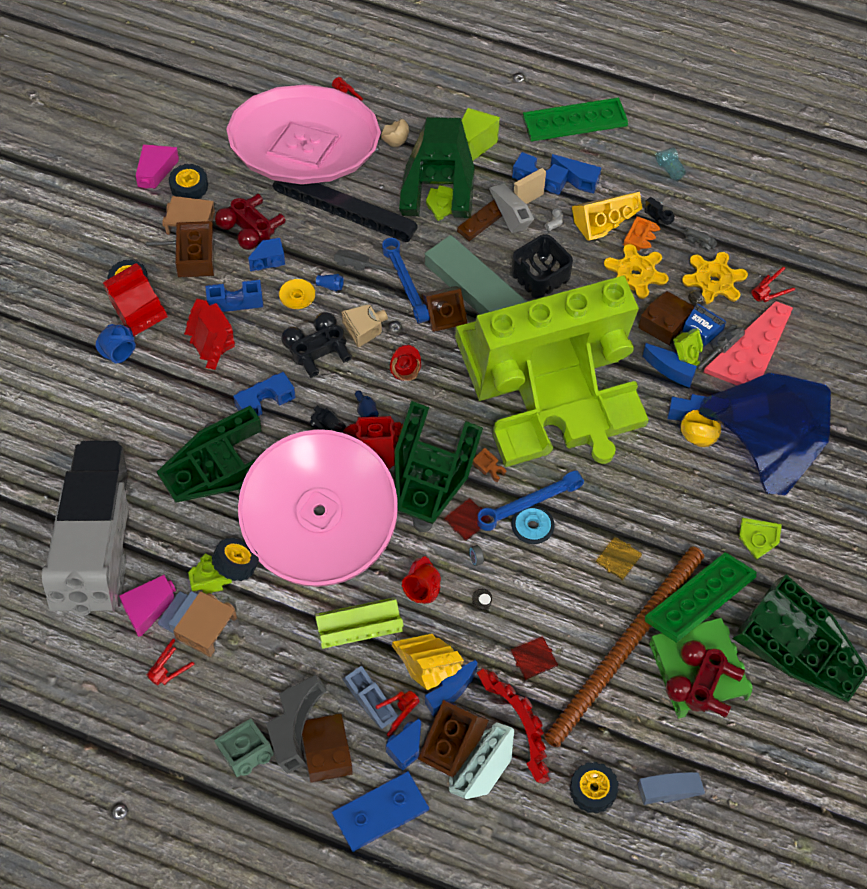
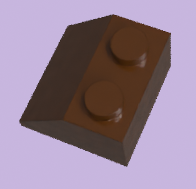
(445, 308)

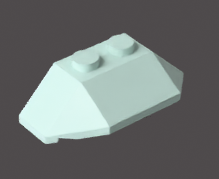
(484, 763)

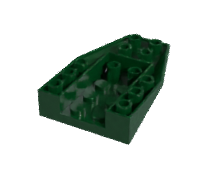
(802, 640)

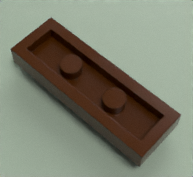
(480, 221)

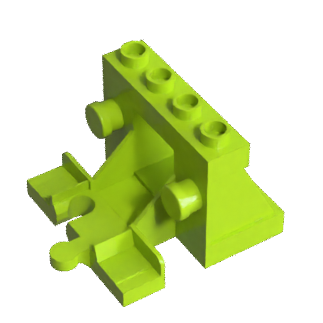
(550, 357)

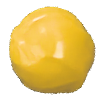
(699, 429)

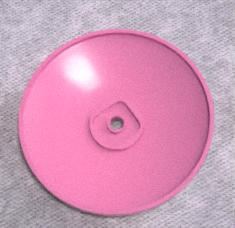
(313, 472)

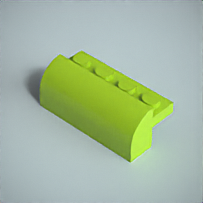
(358, 622)

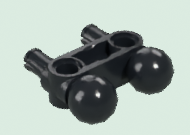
(316, 344)

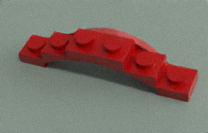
(531, 723)

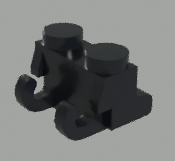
(326, 420)

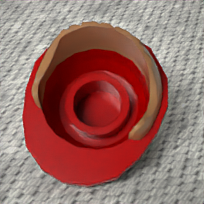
(405, 363)

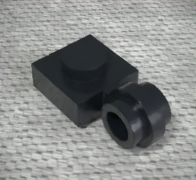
(655, 210)

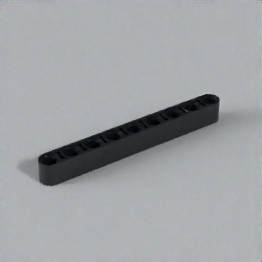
(350, 208)

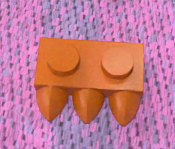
(640, 233)

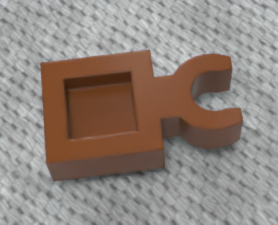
(486, 462)

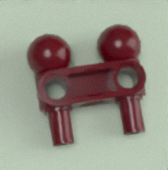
(253, 224)
(705, 680)

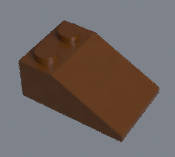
(194, 249)
(665, 317)
(452, 738)
(326, 748)

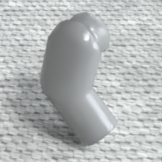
(557, 220)

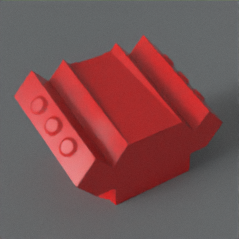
(134, 299)
(209, 331)
(378, 434)

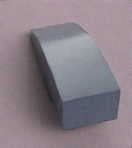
(368, 696)
(670, 787)

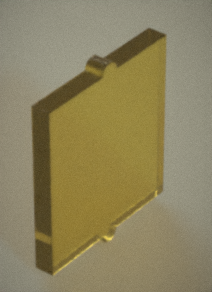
(618, 558)

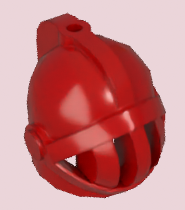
(422, 581)

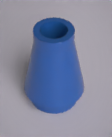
(333, 282)

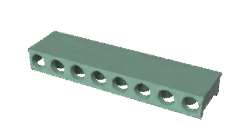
(478, 283)

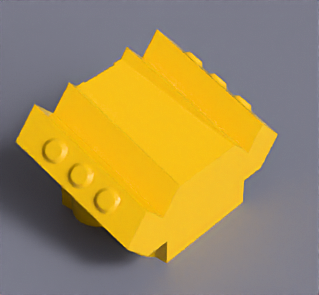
(428, 659)

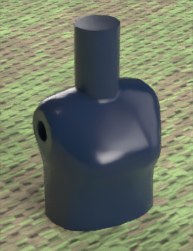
(366, 405)

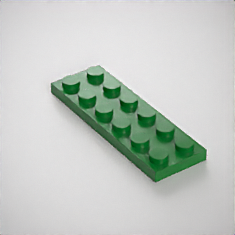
(575, 119)
(700, 597)

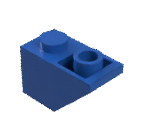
(267, 255)
(405, 746)

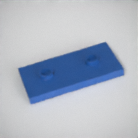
(380, 811)

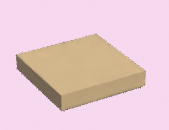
(531, 186)

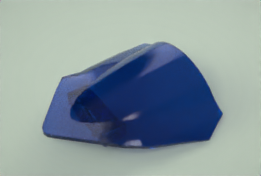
(778, 421)

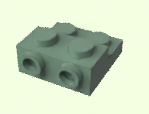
(244, 748)

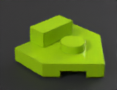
(440, 201)
(688, 346)
(759, 536)
(205, 577)

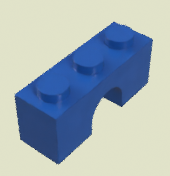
(555, 177)
(246, 298)
(276, 387)

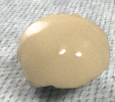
(395, 134)

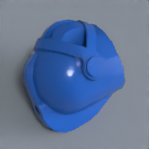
(115, 343)

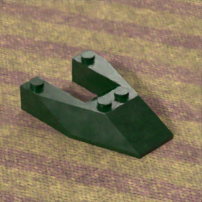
(439, 158)
(208, 460)
(426, 474)

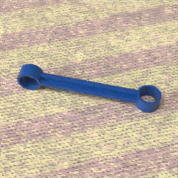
(420, 310)
(570, 482)

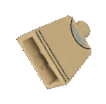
(363, 323)

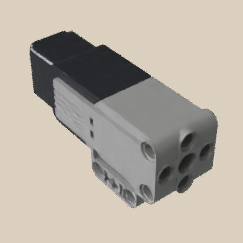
(88, 533)

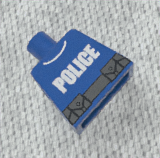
(707, 322)

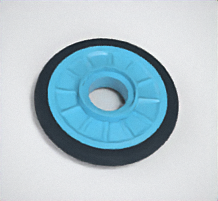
(530, 535)

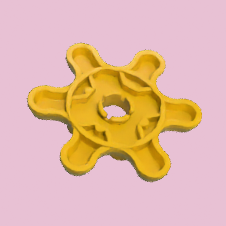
(636, 262)
(719, 269)

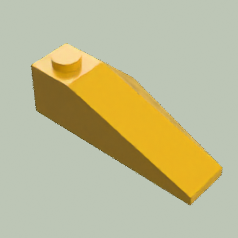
(601, 216)

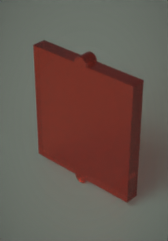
(465, 519)
(534, 658)

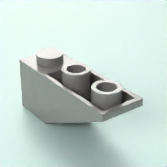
(512, 208)

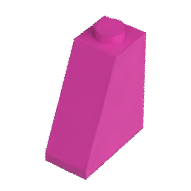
(155, 164)
(147, 603)

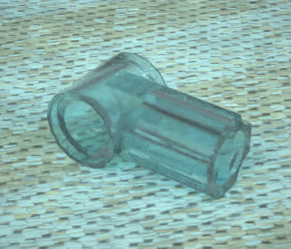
(669, 159)

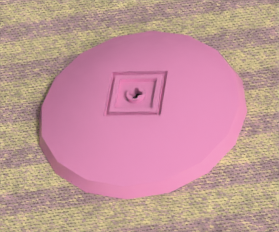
(303, 134)

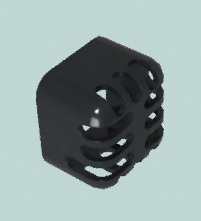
(543, 246)

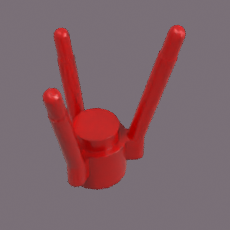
(341, 85)
(762, 290)
(158, 673)
(406, 704)

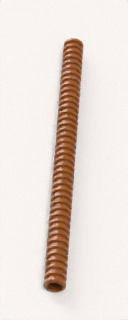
(621, 650)

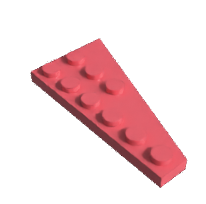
(754, 350)

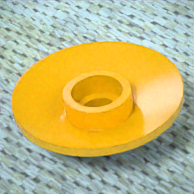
(297, 288)

